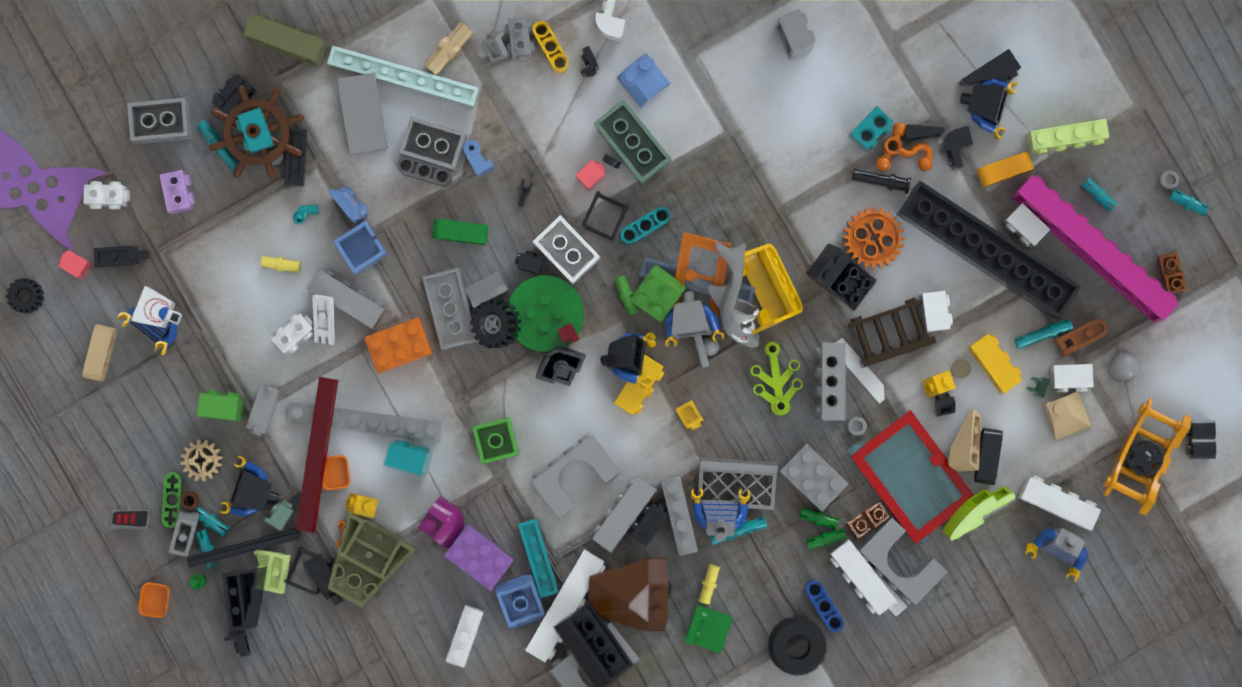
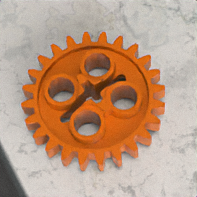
(889, 229)

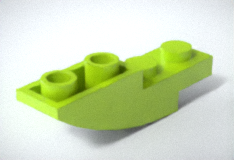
(970, 514)

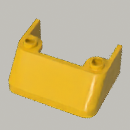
(771, 286)

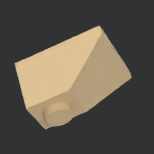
(1066, 415)

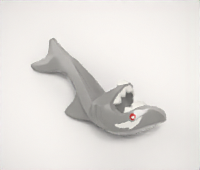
(731, 308)

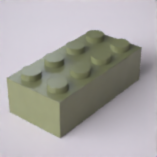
(286, 40)

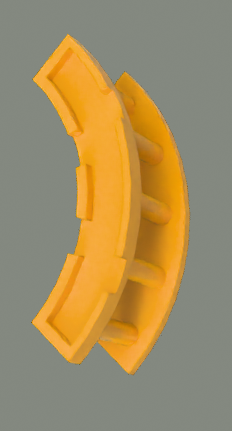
(1148, 498)

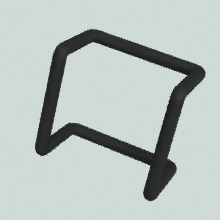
(625, 208)
(301, 549)

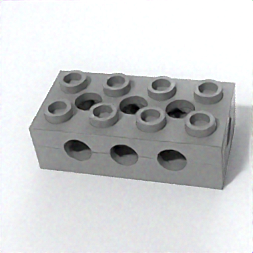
(836, 352)

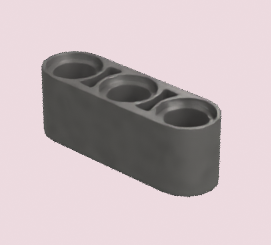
(417, 165)

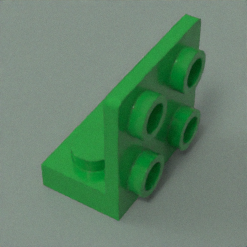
(708, 628)

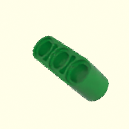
(460, 231)

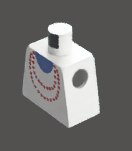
(155, 309)

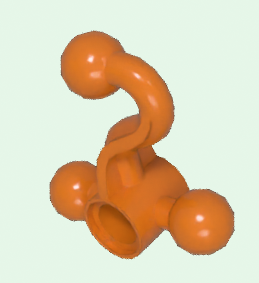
(899, 129)

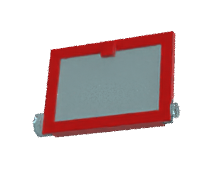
(911, 476)

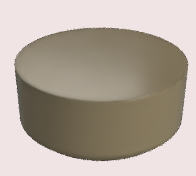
(961, 368)

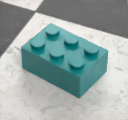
(408, 459)

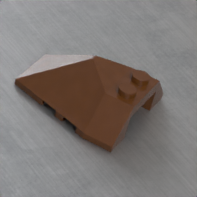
(633, 594)

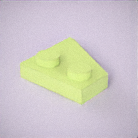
(277, 569)

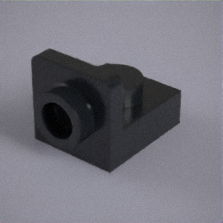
(589, 59)
(241, 644)

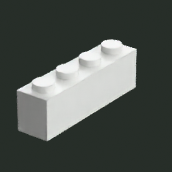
(1059, 503)
(863, 577)

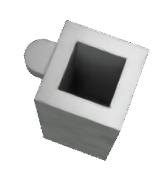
(263, 410)

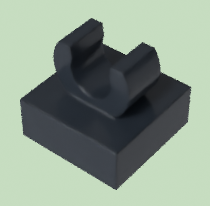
(944, 406)

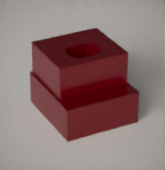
(568, 333)

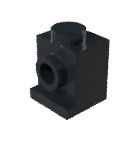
(529, 262)

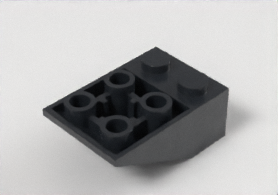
(841, 276)

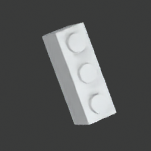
(465, 636)

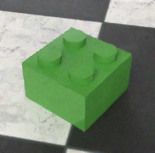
(658, 293)
(226, 407)
(496, 440)

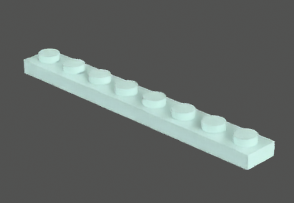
(403, 76)

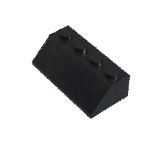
(593, 645)

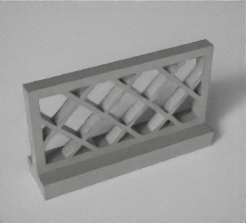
(742, 467)

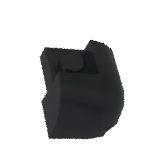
(560, 365)

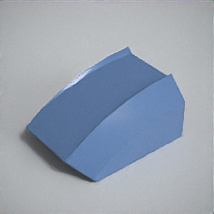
(520, 601)

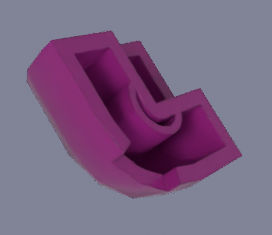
(443, 522)

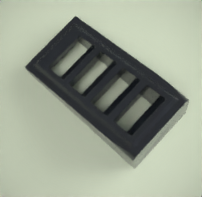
(916, 132)

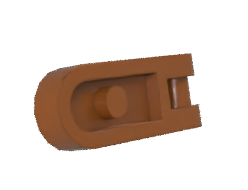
(1081, 336)

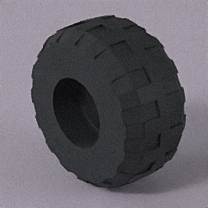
(816, 646)

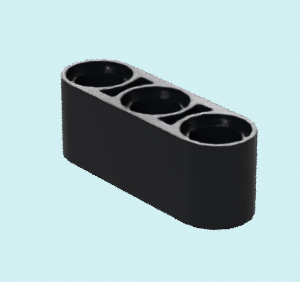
(989, 456)

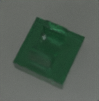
(1040, 388)

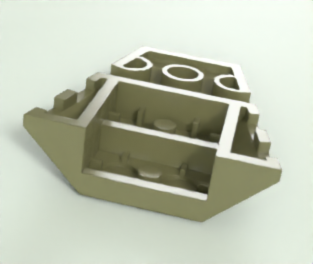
(366, 559)

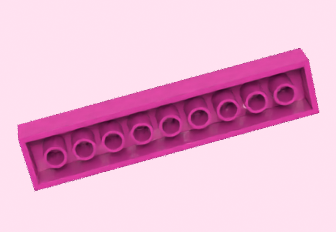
(1096, 250)

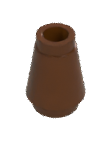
(185, 500)

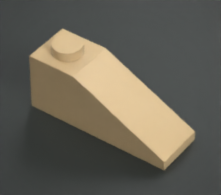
(966, 445)

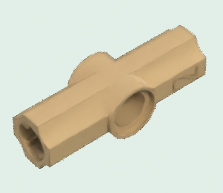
(448, 48)

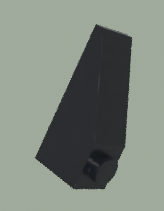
(1001, 67)

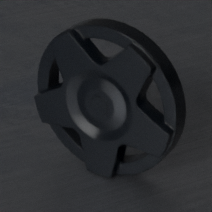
(1144, 458)

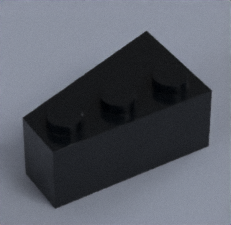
(243, 597)

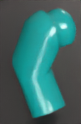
(303, 212)

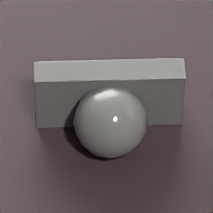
(705, 348)

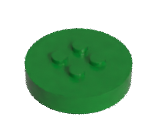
(544, 307)

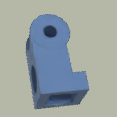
(473, 153)

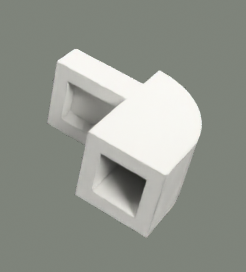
(607, 24)

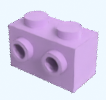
(177, 192)

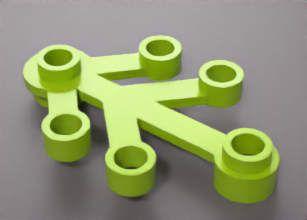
(776, 381)

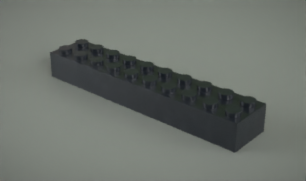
(988, 250)

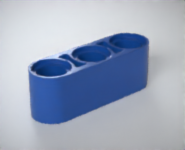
(831, 612)

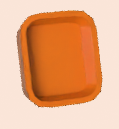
(336, 473)
(154, 600)

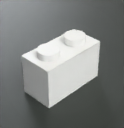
(1026, 226)
(936, 311)
(1071, 376)

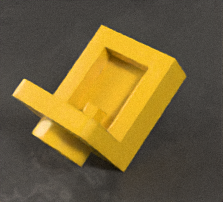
(938, 384)
(689, 415)
(361, 505)

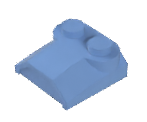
(643, 79)
(345, 199)

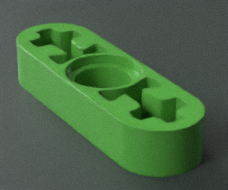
(168, 485)

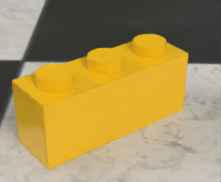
(995, 363)
(633, 394)

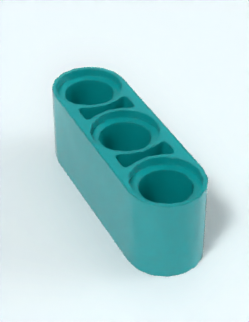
(652, 219)

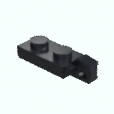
(118, 256)
(321, 575)

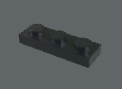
(295, 165)

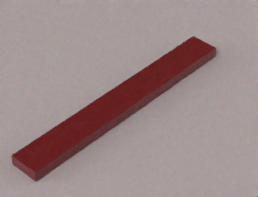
(317, 454)

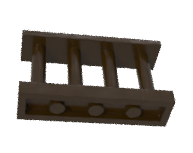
(887, 350)

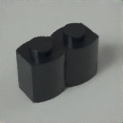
(1201, 440)

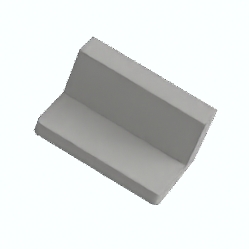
(486, 289)

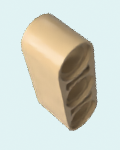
(99, 352)

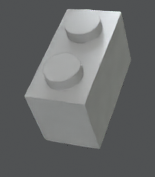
(183, 532)

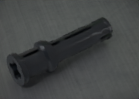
(891, 182)

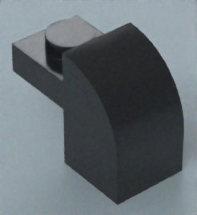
(953, 142)

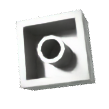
(795, 33)

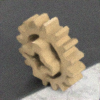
(201, 452)

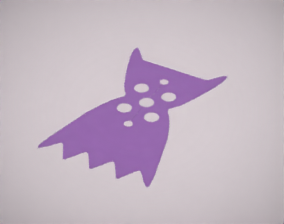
(70, 185)

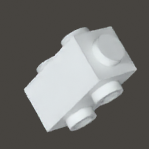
(109, 195)
(297, 330)

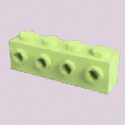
(1067, 135)

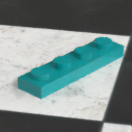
(538, 558)

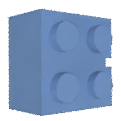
(360, 248)

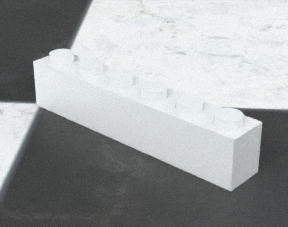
(566, 602)

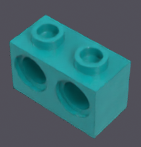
(869, 127)

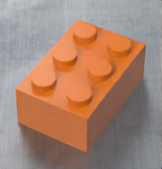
(398, 345)

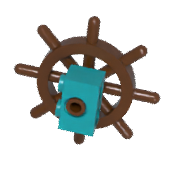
(256, 132)

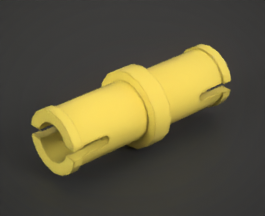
(280, 264)
(709, 584)

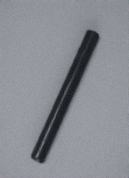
(243, 547)

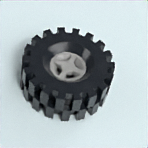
(486, 324)

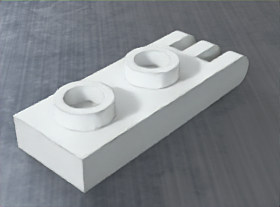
(323, 319)

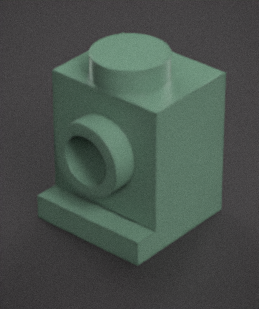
(281, 515)

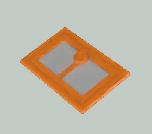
(701, 266)

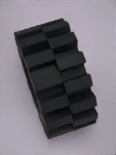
(17, 287)

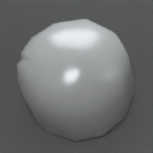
(1124, 367)

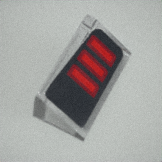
(130, 519)

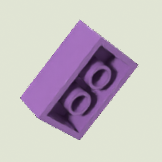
(479, 557)

